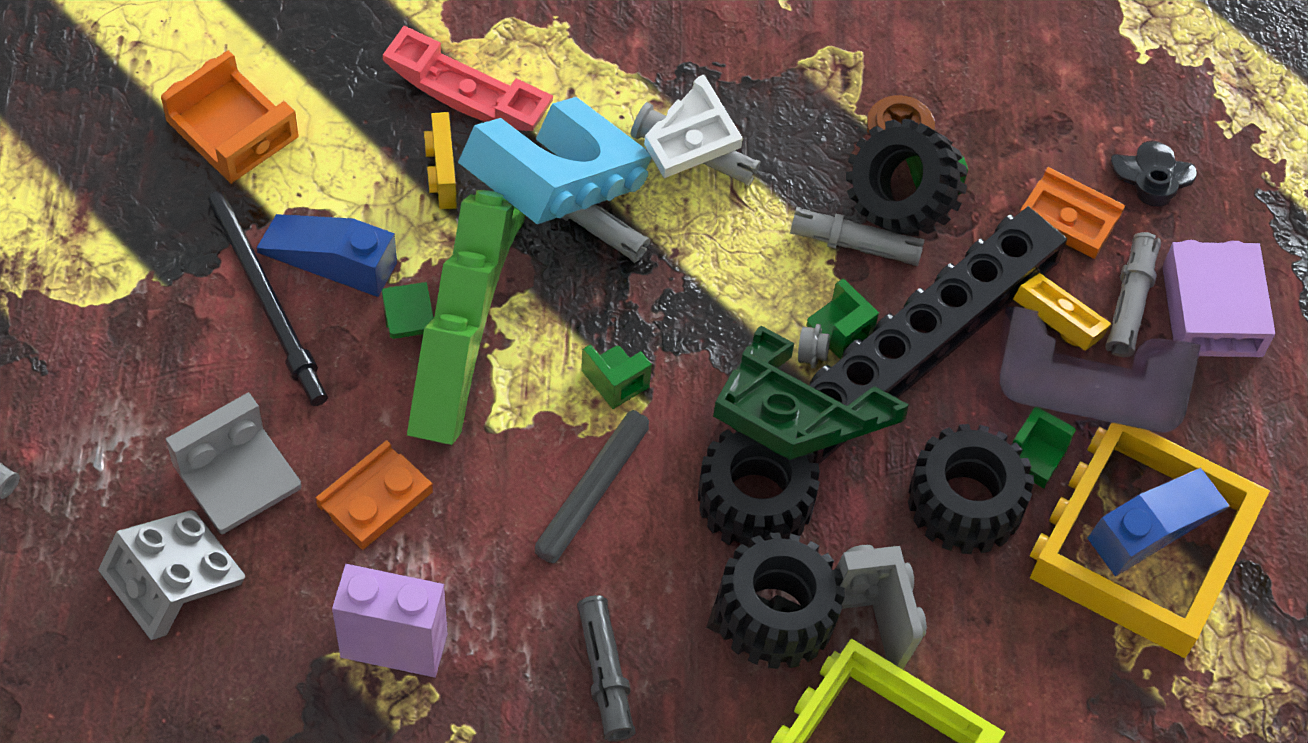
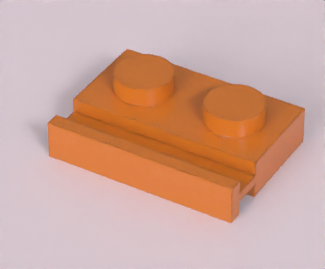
(1075, 211)
(374, 495)

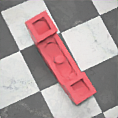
(463, 87)

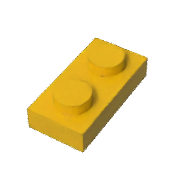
(442, 175)
(1062, 311)

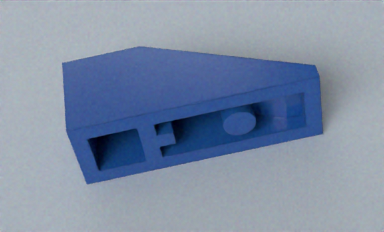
(334, 249)
(1155, 520)

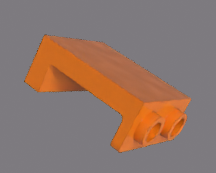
(228, 117)

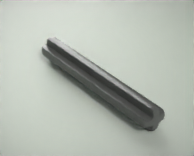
(591, 487)

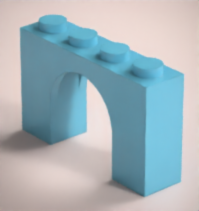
(590, 166)

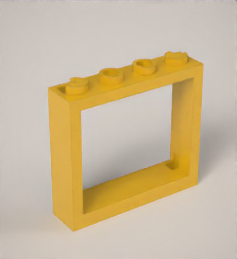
(1108, 597)

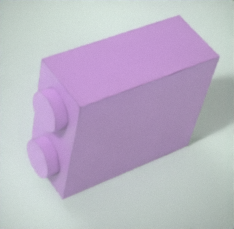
(1219, 297)
(390, 620)

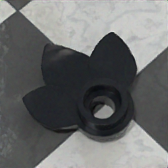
(1154, 172)

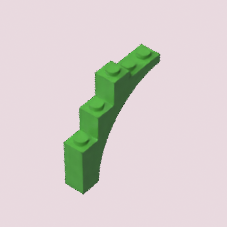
(463, 303)

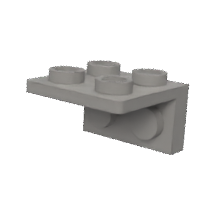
(232, 464)
(166, 565)

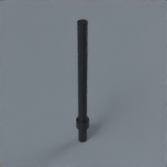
(298, 360)

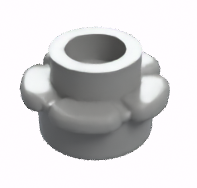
(813, 345)

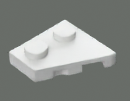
(692, 131)

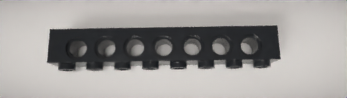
(1035, 250)

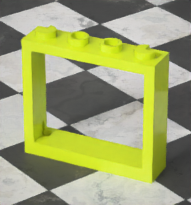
(894, 685)

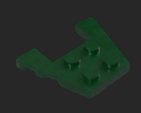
(791, 414)

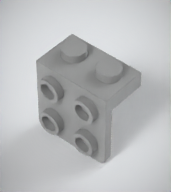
(887, 583)

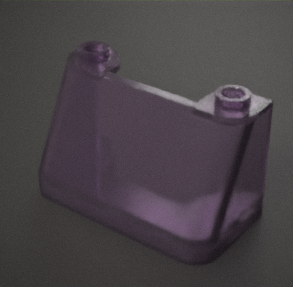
(1145, 397)

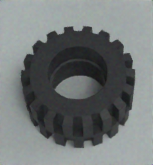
(879, 159)
(981, 458)
(746, 517)
(784, 567)

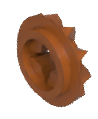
(899, 108)

